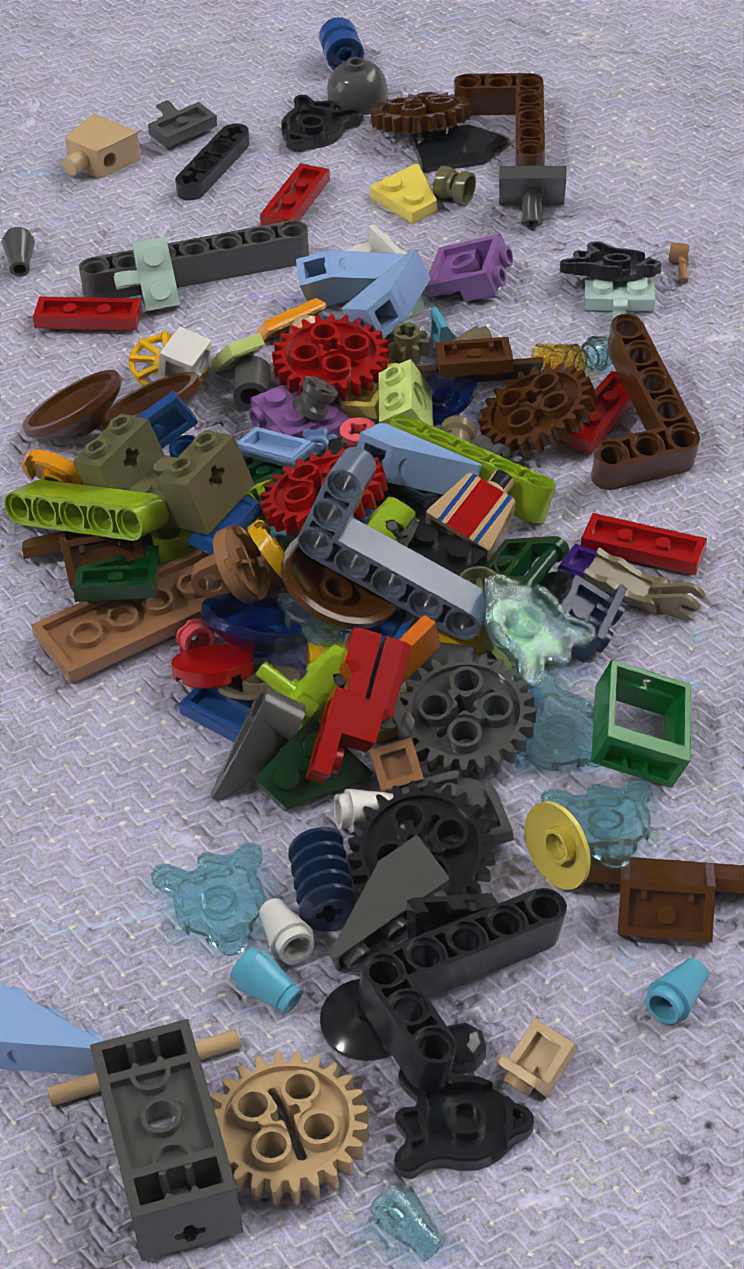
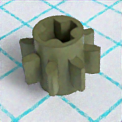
(407, 343)

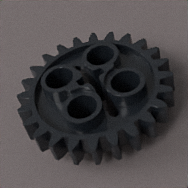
(462, 862)

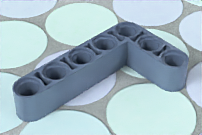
(380, 562)

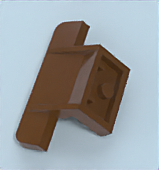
(484, 358)
(81, 549)
(668, 895)

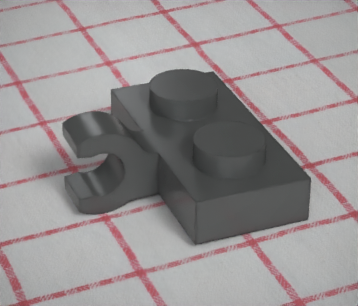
(181, 124)

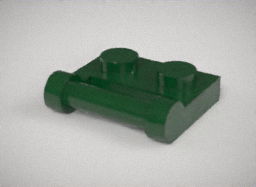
(518, 554)

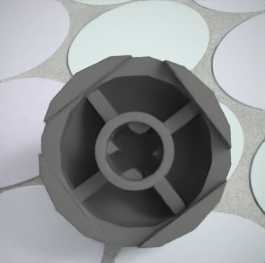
(357, 85)

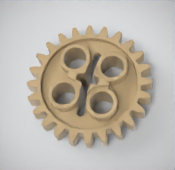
(330, 1110)

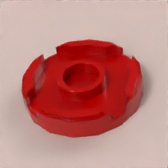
(212, 665)

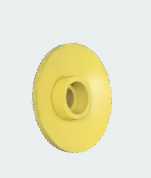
(557, 845)

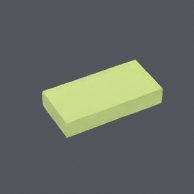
(237, 350)

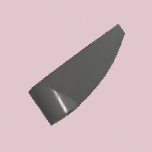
(262, 735)

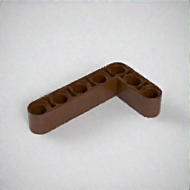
(511, 95)
(670, 433)

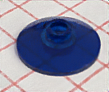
(451, 395)

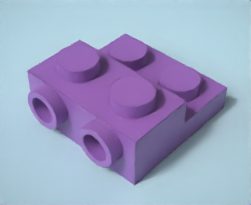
(470, 267)
(276, 413)

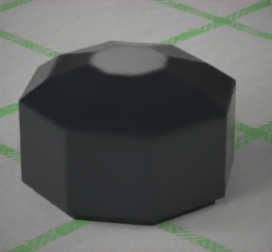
(470, 1048)

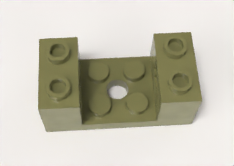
(196, 486)

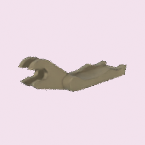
(643, 590)

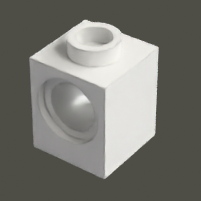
(184, 353)

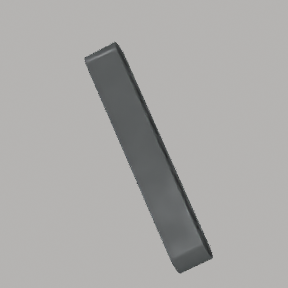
(205, 258)

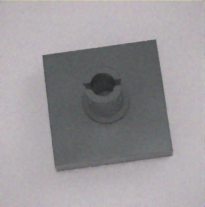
(532, 188)

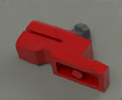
(365, 704)

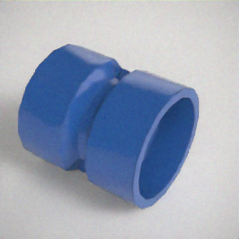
(340, 41)

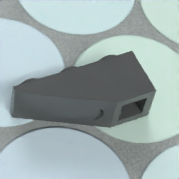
(382, 905)

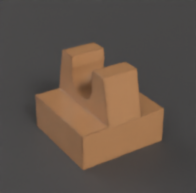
(396, 764)

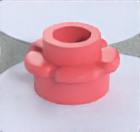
(205, 635)

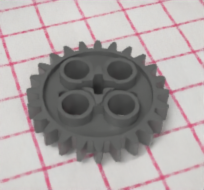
(468, 714)

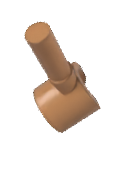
(679, 255)

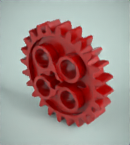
(332, 351)
(294, 492)

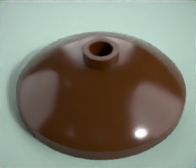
(138, 401)
(74, 407)
(331, 595)

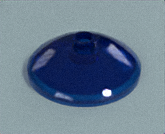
(253, 626)

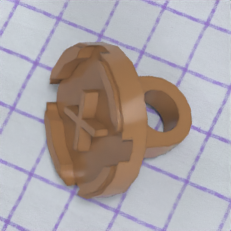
(235, 564)

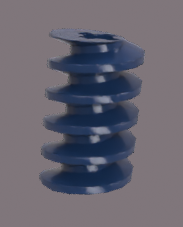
(322, 878)

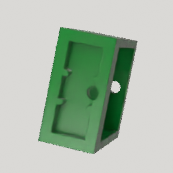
(633, 751)

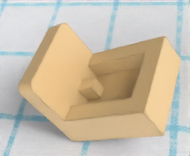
(538, 1059)

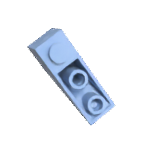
(341, 275)
(391, 295)
(415, 461)
(41, 1037)

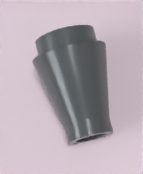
(18, 248)

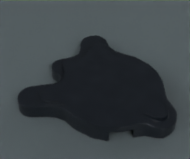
(316, 123)
(610, 263)
(458, 1126)

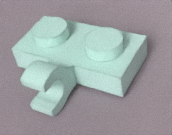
(152, 274)
(619, 296)

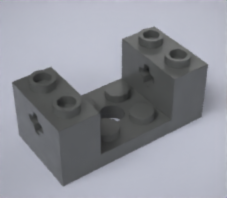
(176, 1174)

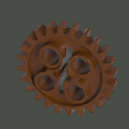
(421, 112)
(538, 409)

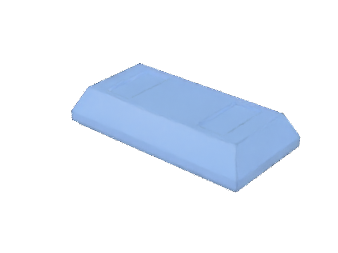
(275, 447)

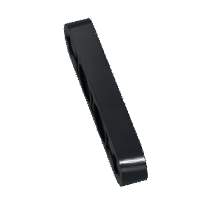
(212, 161)

